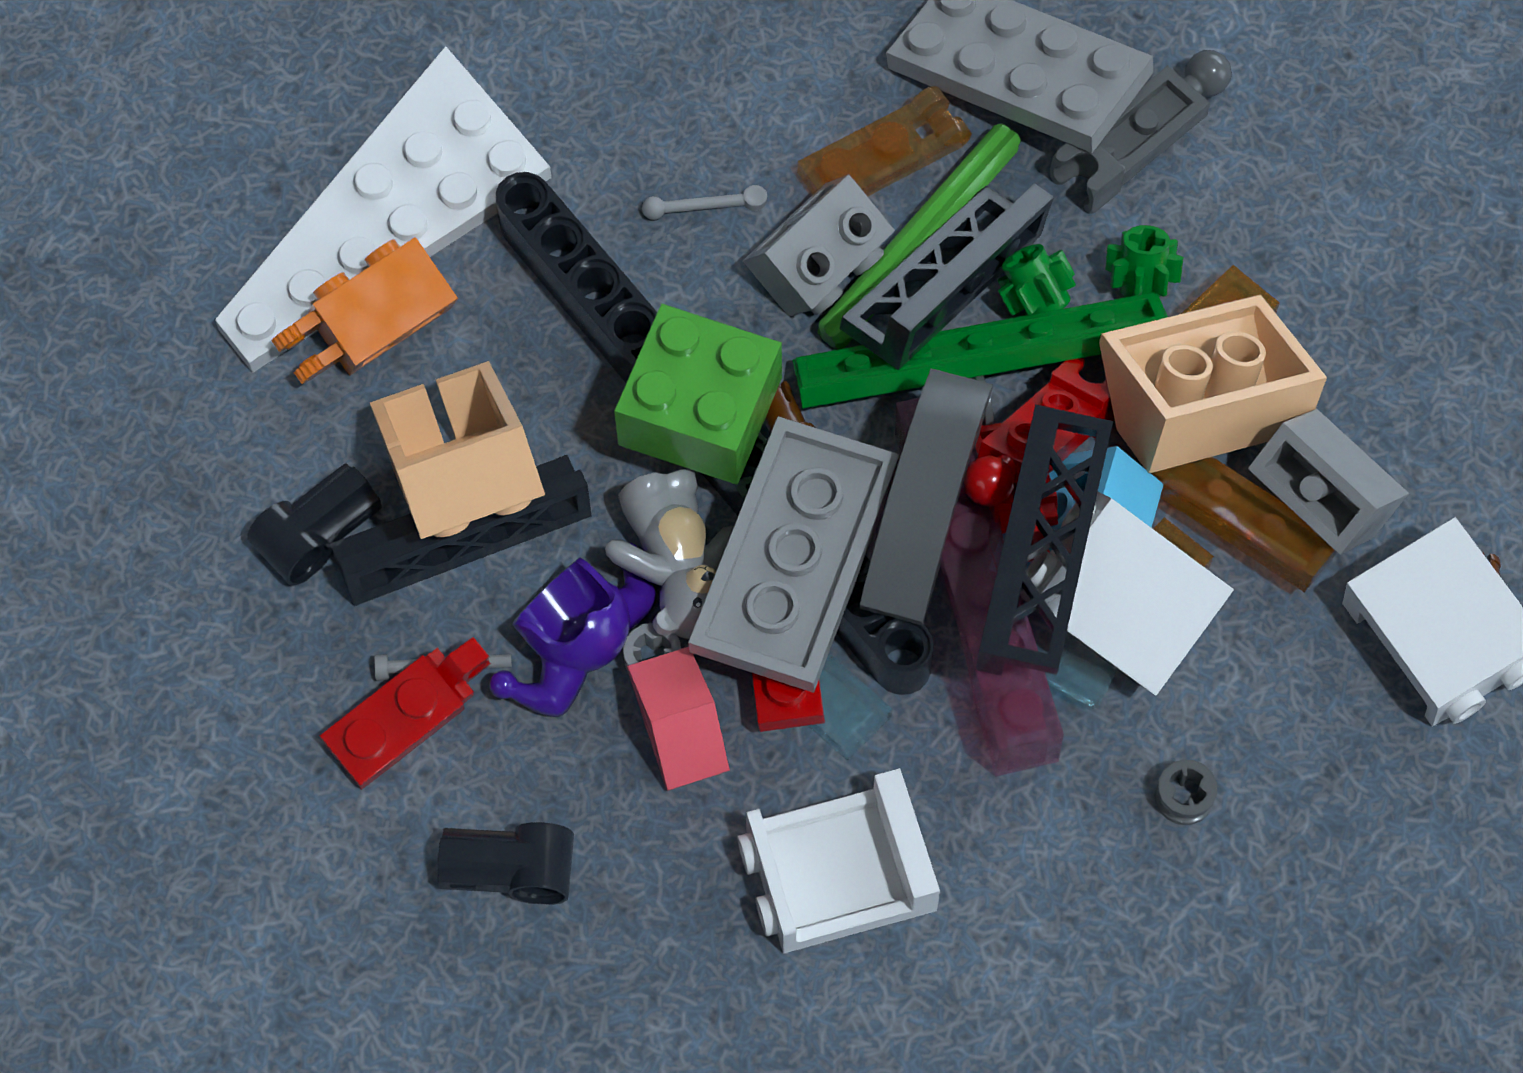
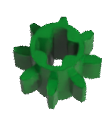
(1144, 261)
(1036, 281)

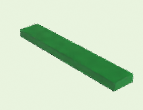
(973, 350)

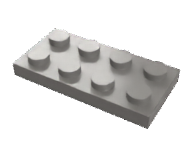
(1023, 66)
(794, 554)

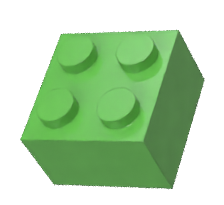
(699, 393)

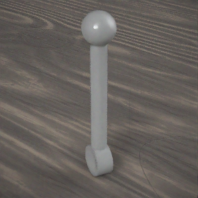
(753, 199)

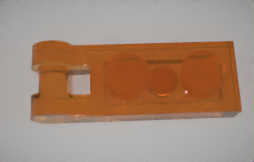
(889, 146)

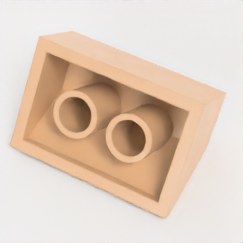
(1207, 382)

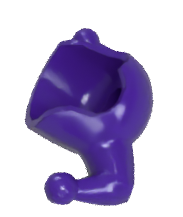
(575, 629)

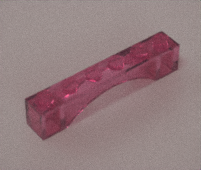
(1018, 706)

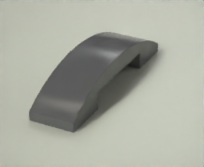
(924, 496)

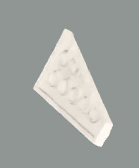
(418, 175)

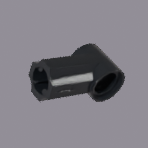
(299, 534)
(525, 863)

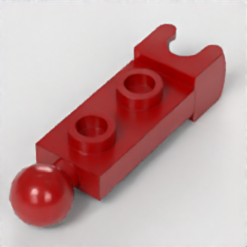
(1001, 453)

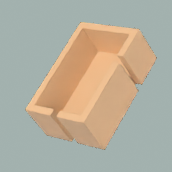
(469, 477)

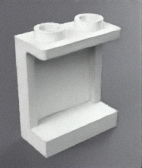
(1135, 594)
(1443, 621)
(840, 865)

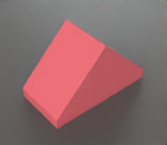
(679, 718)

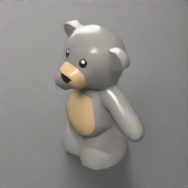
(673, 546)

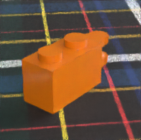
(371, 310)

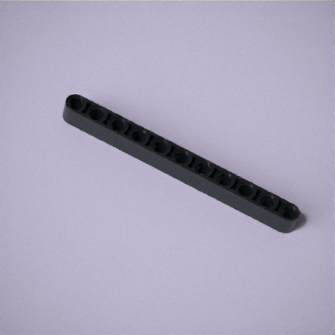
(629, 312)

